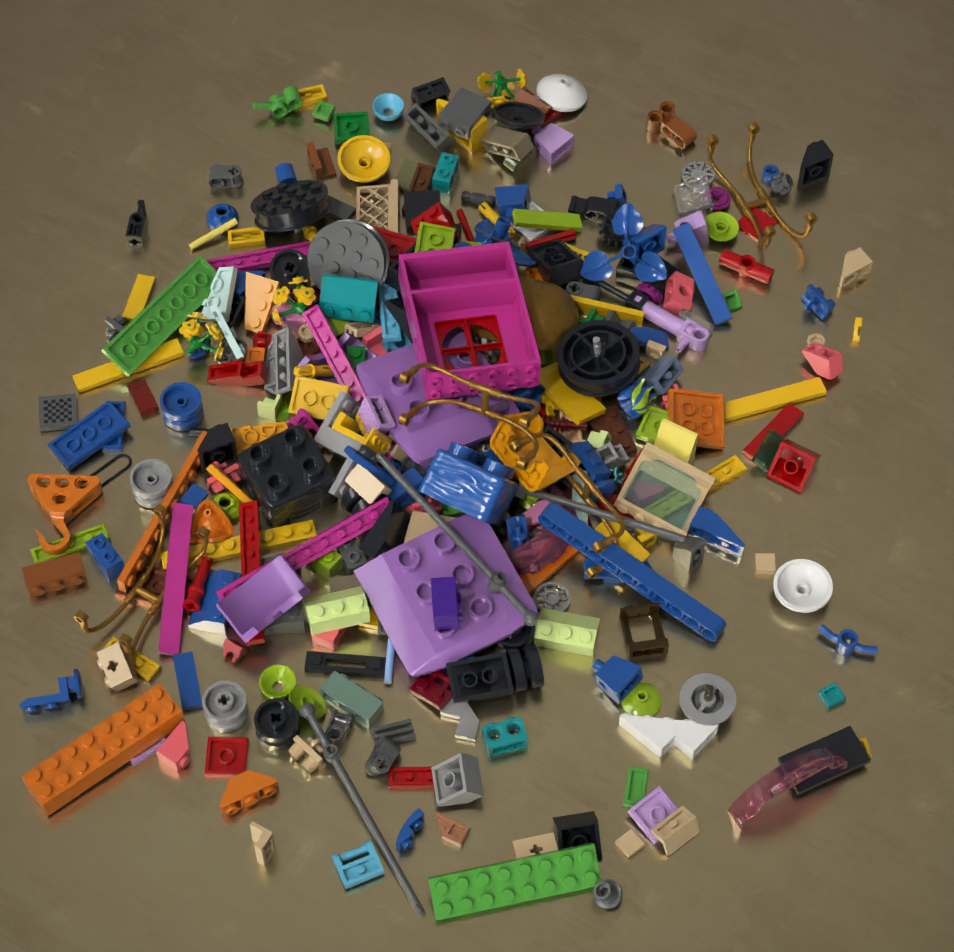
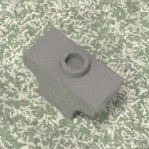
(613, 455)

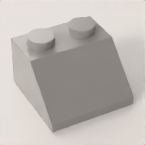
(457, 780)

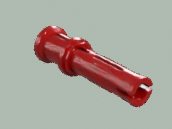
(197, 591)

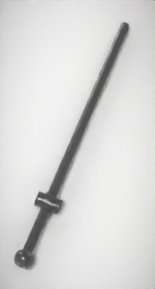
(521, 491)
(497, 581)
(307, 711)

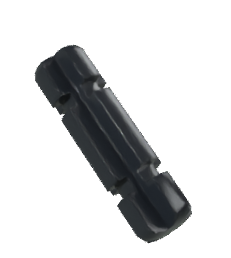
(478, 198)

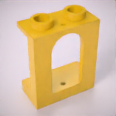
(375, 440)

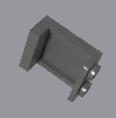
(464, 112)

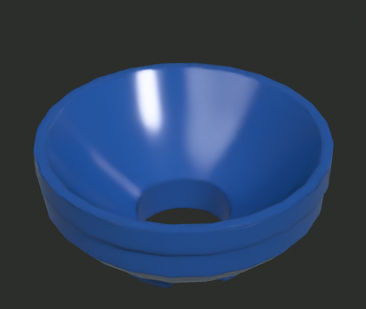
(215, 220)

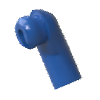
(201, 352)

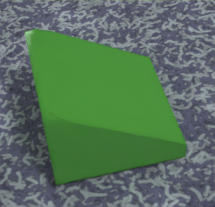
(732, 300)

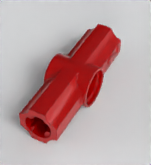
(746, 266)

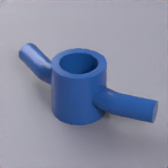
(849, 636)

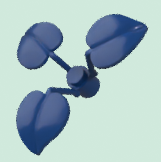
(489, 232)
(649, 267)

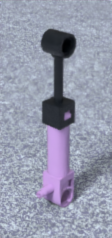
(687, 331)

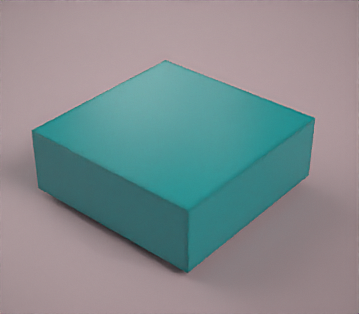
(832, 695)

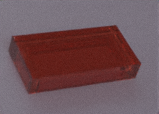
(143, 397)

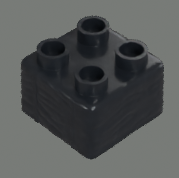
(287, 476)

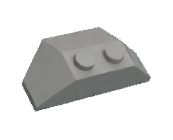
(281, 359)

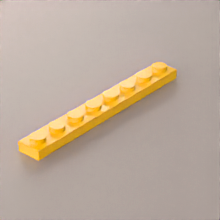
(270, 539)

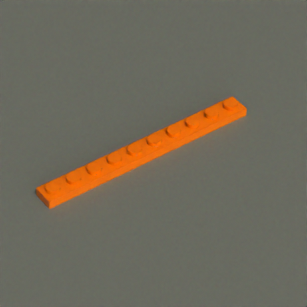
(152, 533)

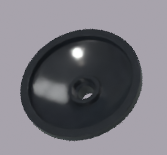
(518, 115)

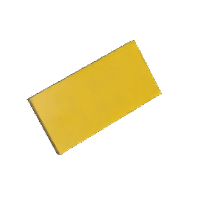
(575, 405)

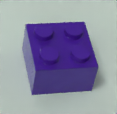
(446, 603)

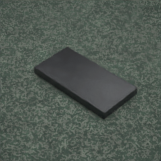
(842, 741)

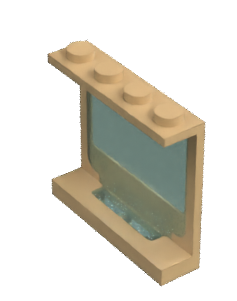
(663, 490)

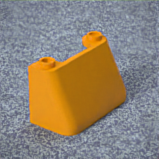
(544, 468)

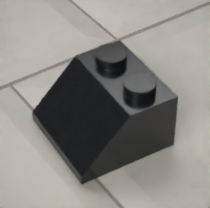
(815, 164)
(217, 446)
(577, 830)

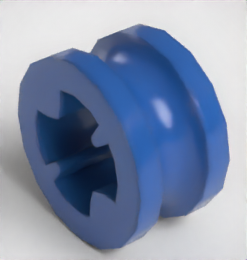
(769, 168)

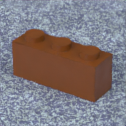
(54, 574)

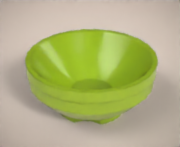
(232, 510)
(277, 674)

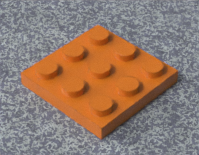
(699, 413)

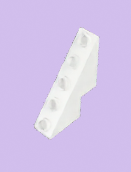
(663, 733)

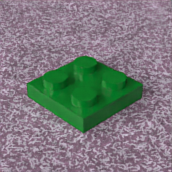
(350, 125)

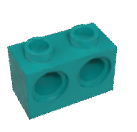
(445, 173)
(507, 742)

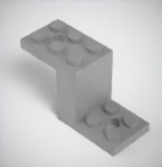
(337, 442)

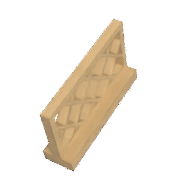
(393, 203)

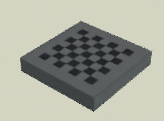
(57, 412)

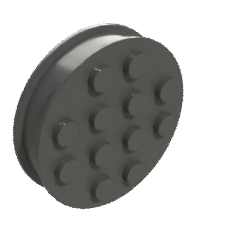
(348, 250)

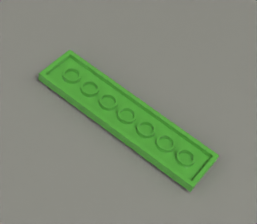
(161, 317)
(514, 881)

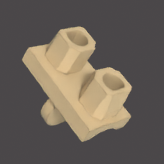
(313, 759)

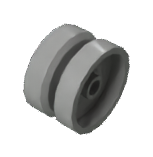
(150, 482)
(225, 706)

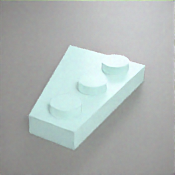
(221, 293)
(229, 334)

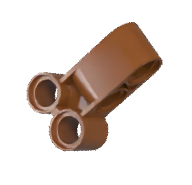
(670, 125)

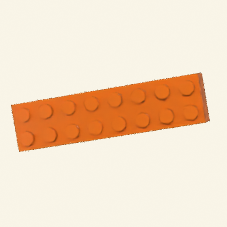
(103, 749)

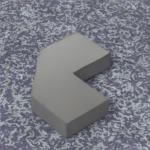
(468, 721)

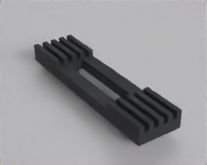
(316, 663)

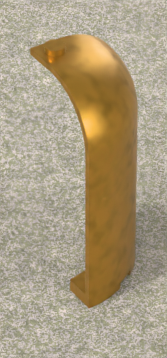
(549, 310)

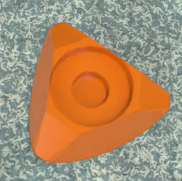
(212, 518)

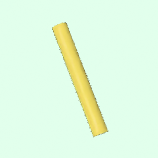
(214, 233)

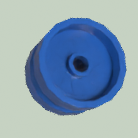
(181, 406)

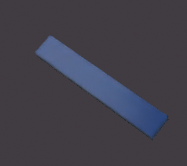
(702, 274)

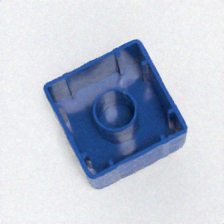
(468, 486)

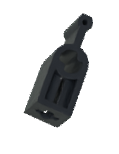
(592, 207)
(137, 227)

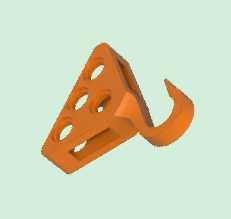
(73, 499)

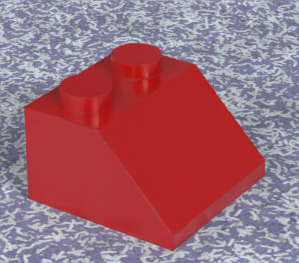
(436, 215)
(793, 465)

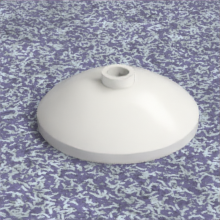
(562, 92)
(806, 577)

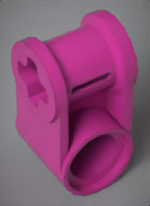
(305, 420)

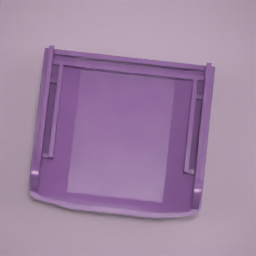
(434, 424)
(402, 595)

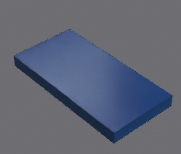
(89, 435)

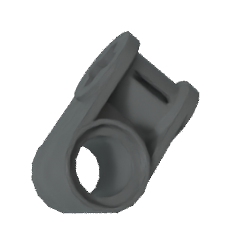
(223, 176)
(584, 290)
(339, 726)
(382, 756)

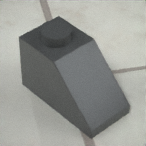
(690, 552)

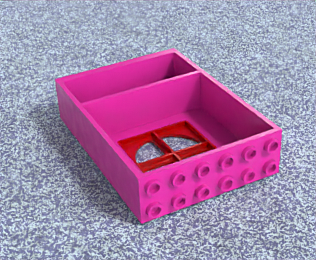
(465, 290)

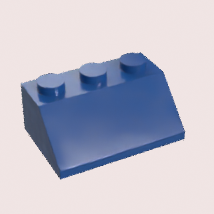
(209, 616)

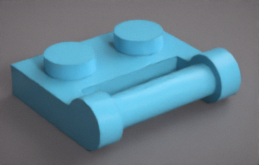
(358, 870)

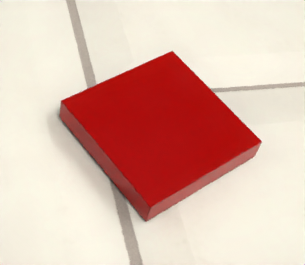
(226, 756)

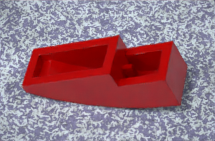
(238, 373)

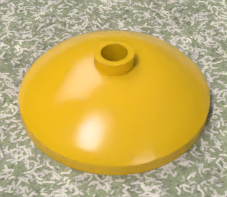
(360, 151)

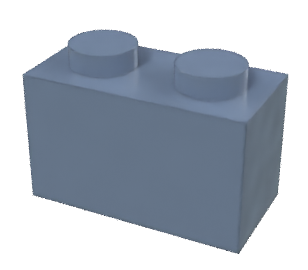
(663, 374)

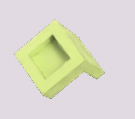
(270, 408)
(599, 439)

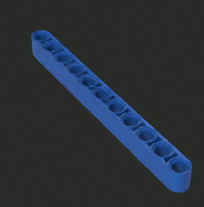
(633, 572)

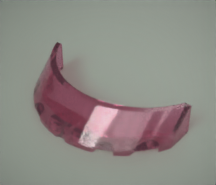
(543, 547)
(781, 780)

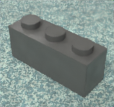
(428, 128)

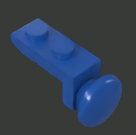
(595, 467)
(66, 686)

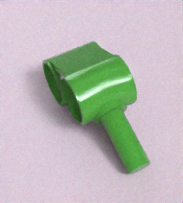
(280, 104)

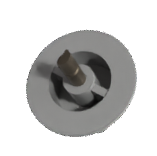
(707, 699)

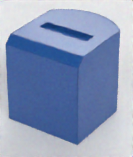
(285, 173)

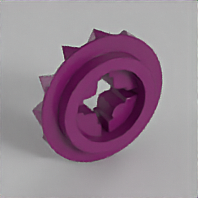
(723, 195)
(655, 296)

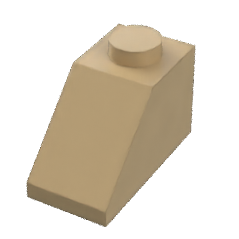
(855, 266)

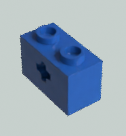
(105, 556)

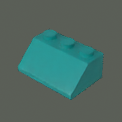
(348, 298)

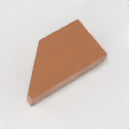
(451, 829)

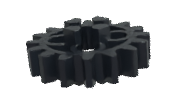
(606, 230)

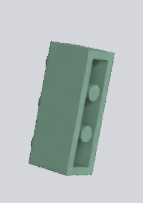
(352, 699)

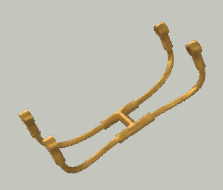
(769, 231)
(524, 422)
(584, 493)
(125, 640)

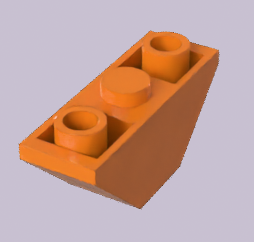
(246, 791)

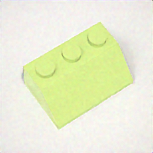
(337, 610)
(566, 632)

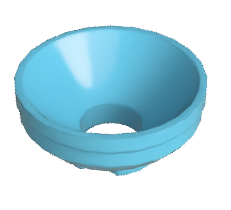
(386, 102)

